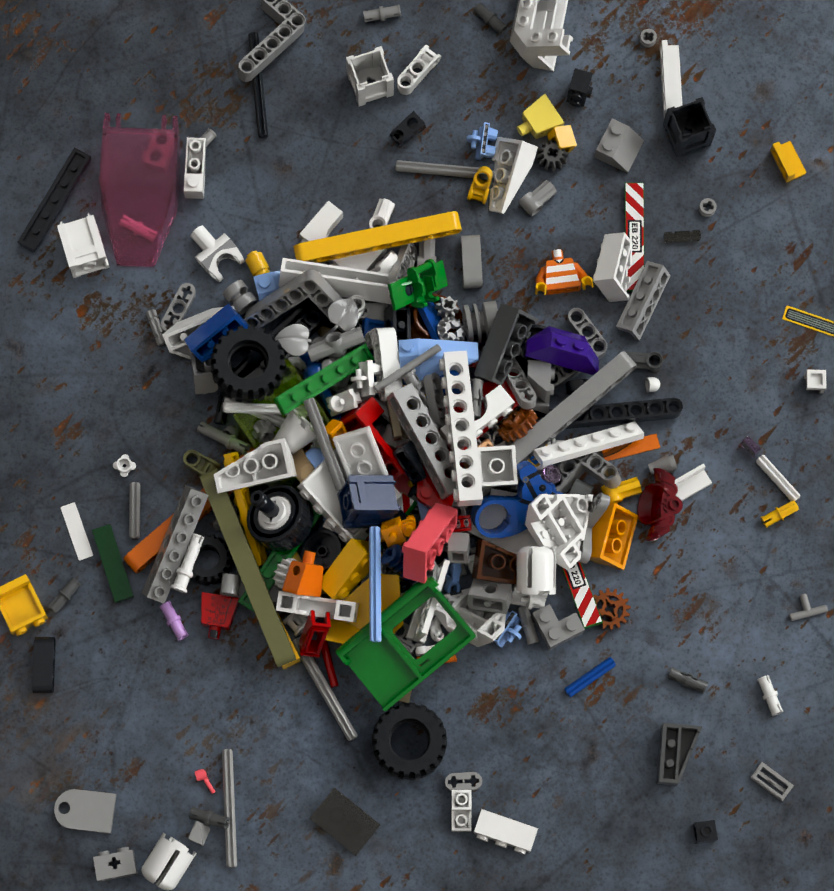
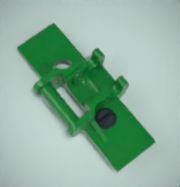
(418, 289)

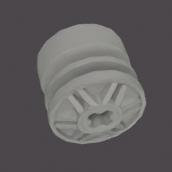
(479, 321)

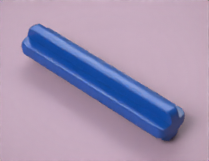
(589, 677)

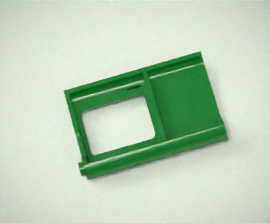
(387, 665)

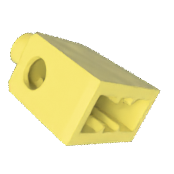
(540, 118)

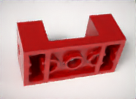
(364, 416)

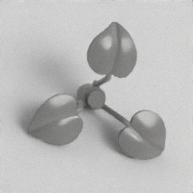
(295, 337)

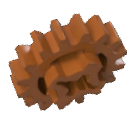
(517, 424)
(620, 603)

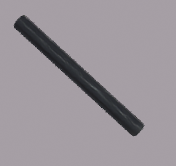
(258, 93)

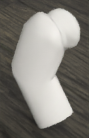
(435, 630)

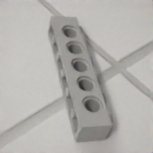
(429, 429)
(174, 544)

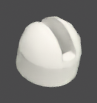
(652, 384)

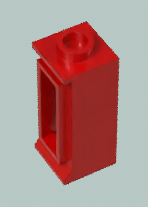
(311, 647)

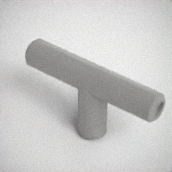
(807, 610)

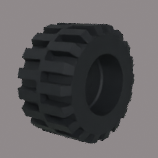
(223, 566)

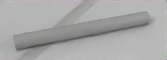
(408, 367)

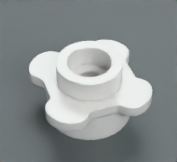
(124, 470)

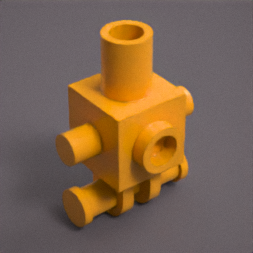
(396, 531)

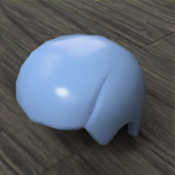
(315, 456)

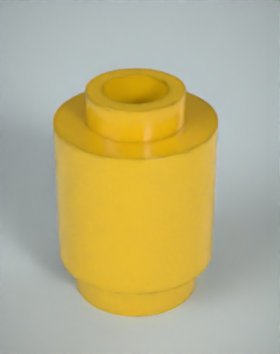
(257, 263)

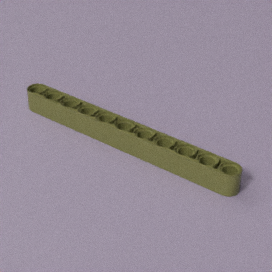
(249, 571)

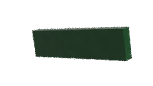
(112, 563)

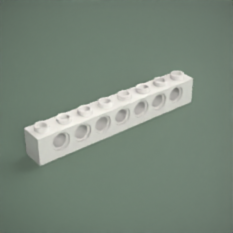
(459, 362)

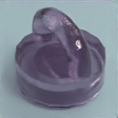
(551, 474)

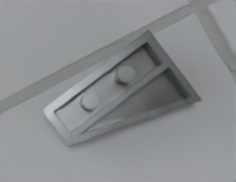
(674, 751)

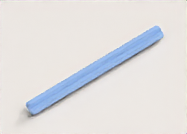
(375, 583)

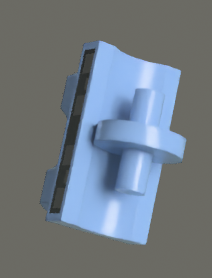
(480, 139)
(511, 630)

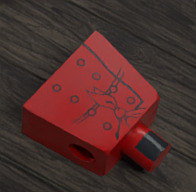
(217, 613)

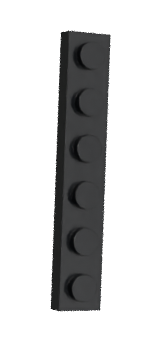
(54, 199)

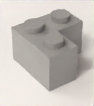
(554, 631)

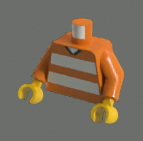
(561, 276)

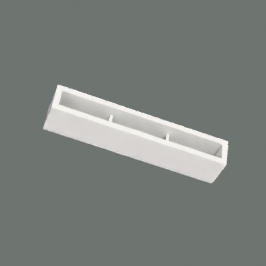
(344, 280)

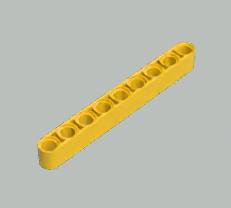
(378, 238)

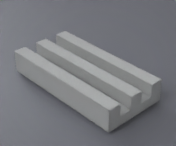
(758, 772)

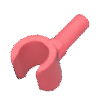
(202, 775)

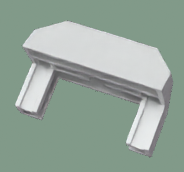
(540, 33)

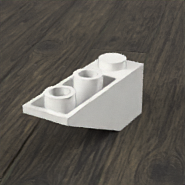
(195, 168)

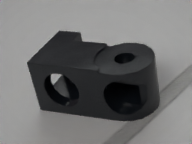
(407, 129)

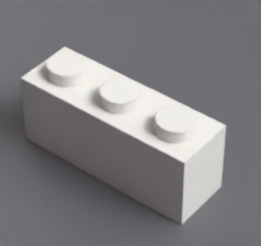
(505, 831)

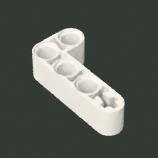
(386, 353)

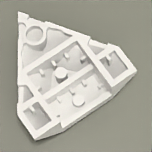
(560, 524)
(484, 624)

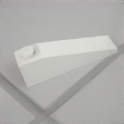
(512, 163)
(263, 465)

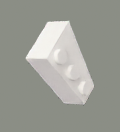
(613, 267)

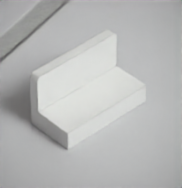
(692, 482)

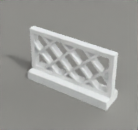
(423, 616)

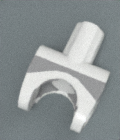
(214, 251)

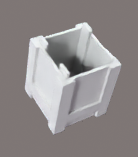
(373, 67)
(83, 246)

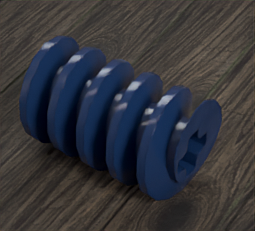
(393, 559)

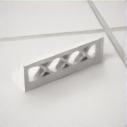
(670, 76)

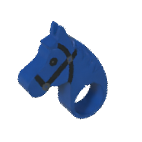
(516, 506)

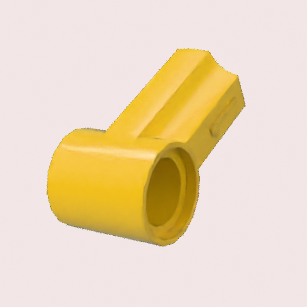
(624, 490)

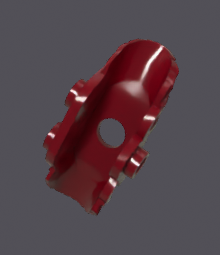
(659, 504)

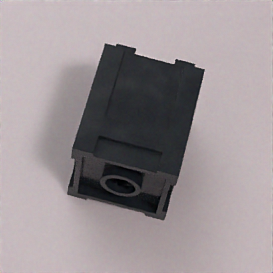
(691, 118)

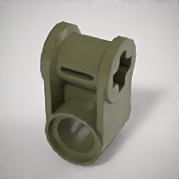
(202, 464)

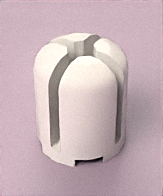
(536, 570)
(161, 857)

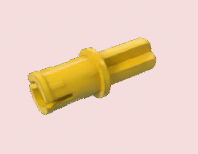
(780, 513)

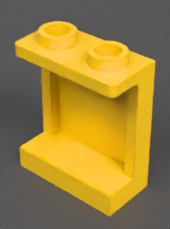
(21, 606)

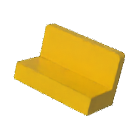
(787, 161)

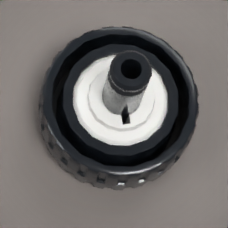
(279, 518)

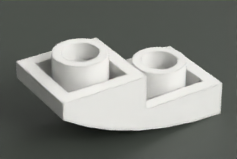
(461, 811)

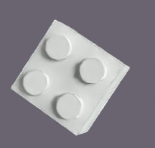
(498, 466)

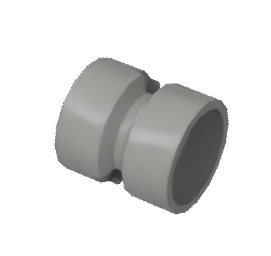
(240, 297)

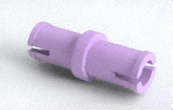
(174, 620)

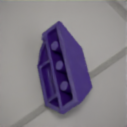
(563, 349)

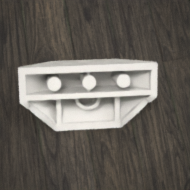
(177, 333)

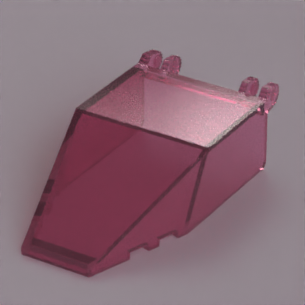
(139, 188)

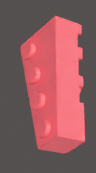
(428, 542)

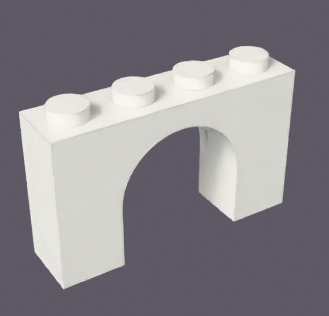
(321, 227)

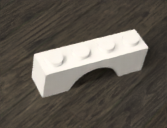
(496, 404)
(304, 604)

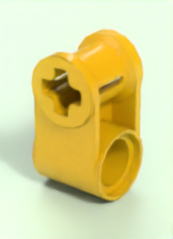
(479, 188)

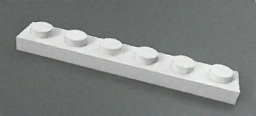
(588, 444)

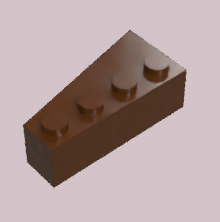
(494, 563)

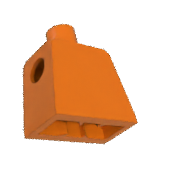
(304, 576)

